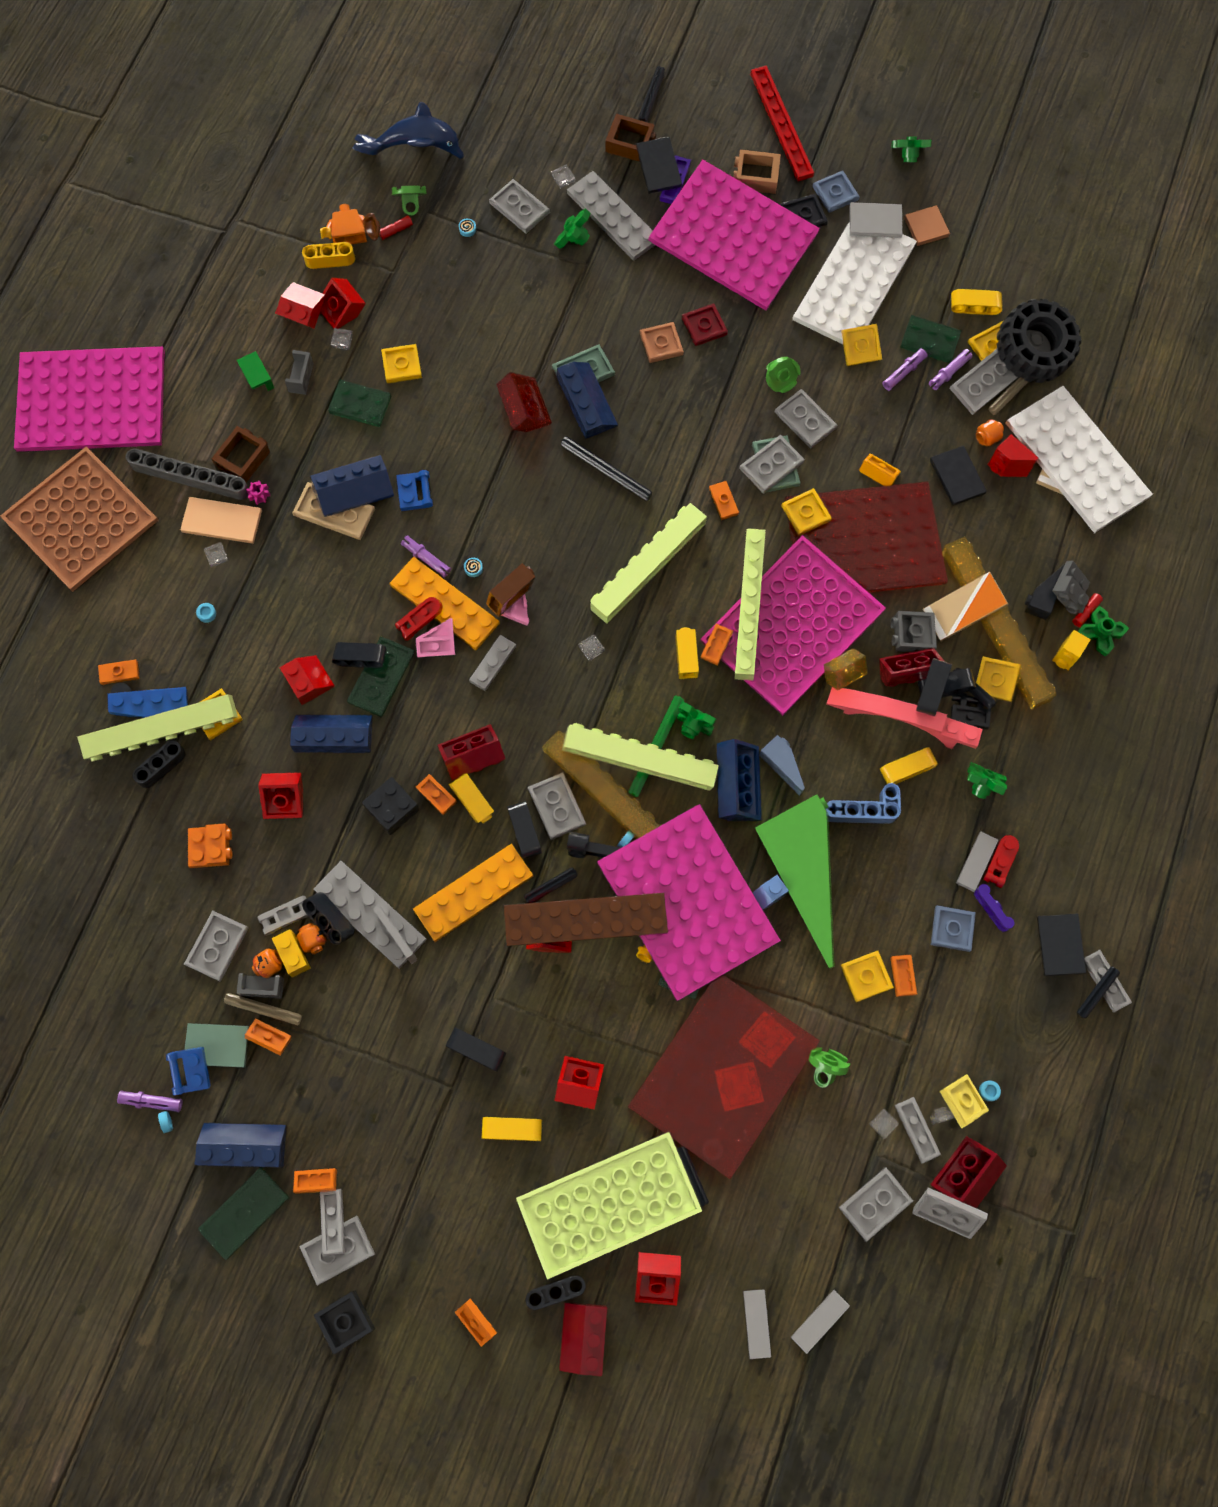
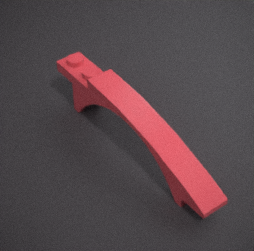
(943, 728)

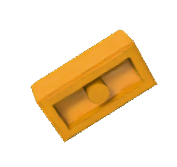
(879, 470)

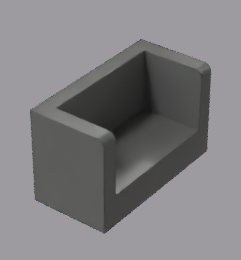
(300, 372)
(260, 987)

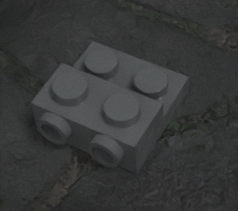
(1072, 588)
(913, 631)

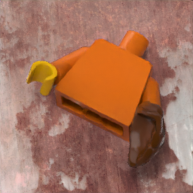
(350, 226)

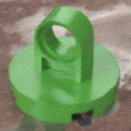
(409, 194)
(782, 374)
(830, 1063)

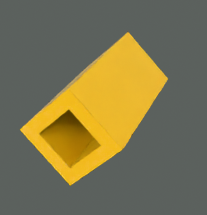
(687, 653)
(472, 798)

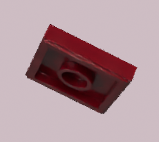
(704, 324)

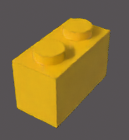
(1071, 650)
(291, 953)

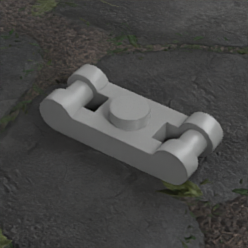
(283, 915)

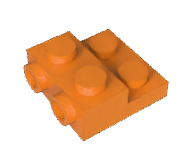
(209, 846)

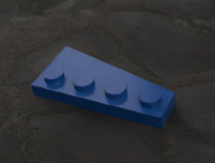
(147, 702)

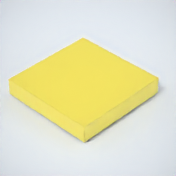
(964, 1101)

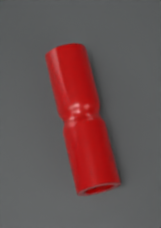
(395, 227)
(1091, 606)

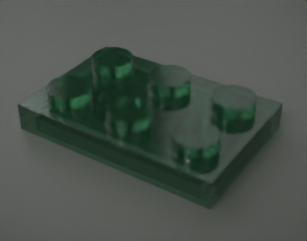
(934, 338)
(359, 403)

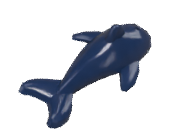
(417, 131)

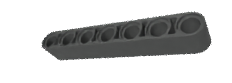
(181, 468)

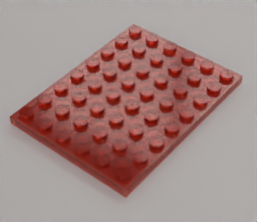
(881, 536)
(724, 1075)

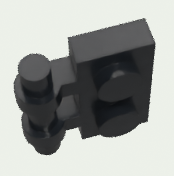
(973, 716)

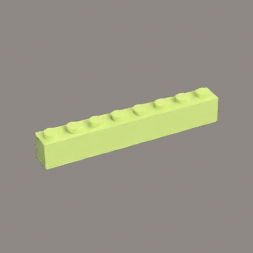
(647, 563)
(750, 604)
(158, 726)
(640, 757)

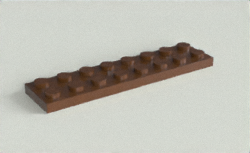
(585, 919)

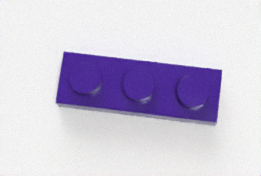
(683, 165)

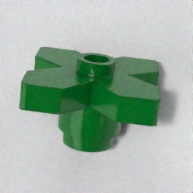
(910, 147)
(574, 230)
(1103, 630)
(694, 721)
(985, 781)

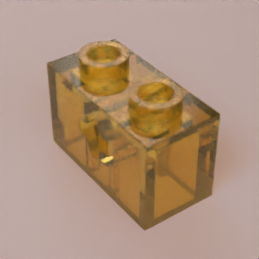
(845, 669)

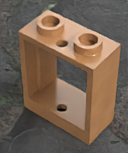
(760, 184)

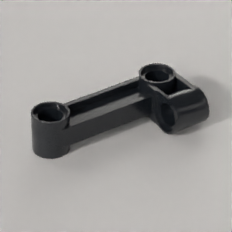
(579, 847)

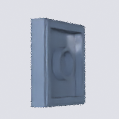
(835, 191)
(953, 928)

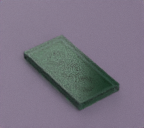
(377, 685)
(243, 1213)

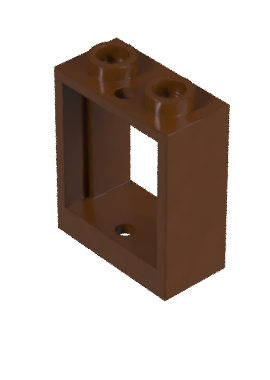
(624, 149)
(254, 461)
(510, 589)

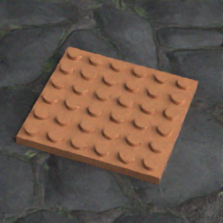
(79, 518)

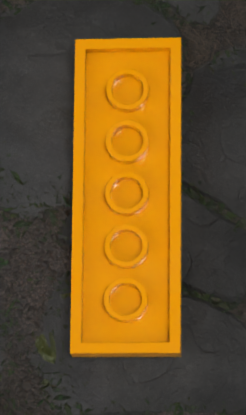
(470, 620)
(473, 892)

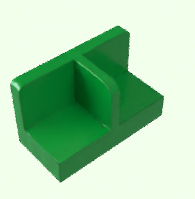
(255, 371)

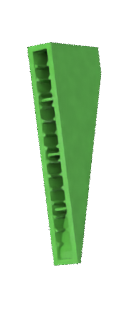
(801, 855)

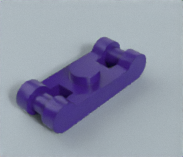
(993, 908)

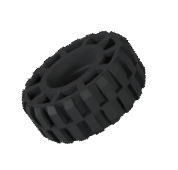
(1051, 321)

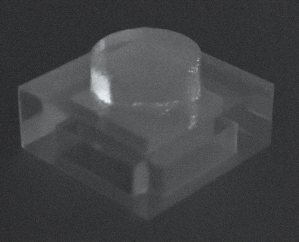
(563, 176)
(341, 339)
(216, 554)
(591, 647)
(941, 1115)
(883, 1123)

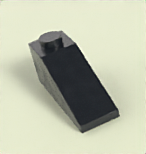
(1042, 599)

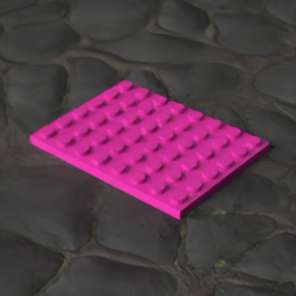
(734, 234)
(90, 399)
(805, 620)
(707, 902)

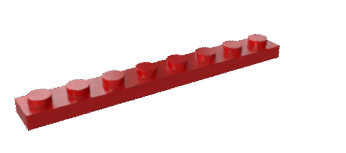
(782, 123)

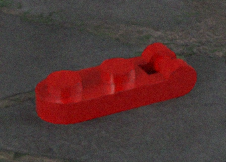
(419, 617)
(1002, 860)

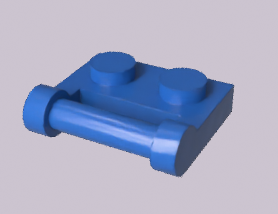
(408, 491)
(195, 1070)

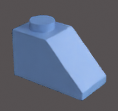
(770, 892)

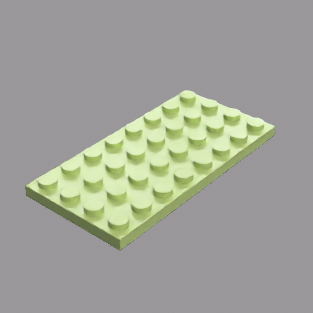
(608, 1205)

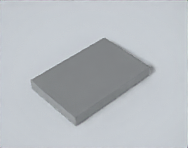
(519, 206)
(875, 219)
(806, 418)
(771, 464)
(556, 806)
(395, 934)
(216, 946)
(875, 1204)
(949, 1213)
(356, 1250)

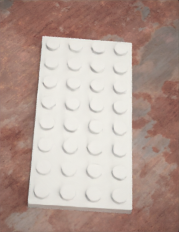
(853, 283)
(1079, 459)

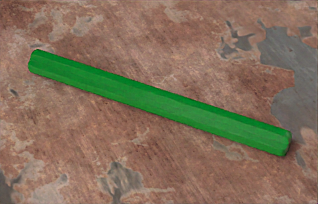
(658, 740)

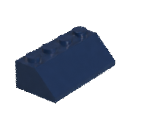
(586, 398)
(352, 486)
(332, 733)
(738, 781)
(241, 1145)

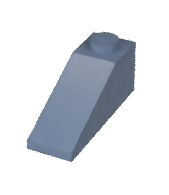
(782, 761)

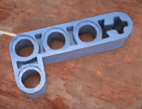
(861, 808)

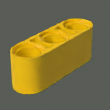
(339, 255)
(976, 302)
(909, 766)
(511, 1129)

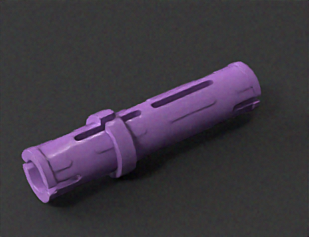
(946, 373)
(893, 379)
(420, 552)
(143, 1100)

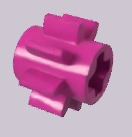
(258, 487)

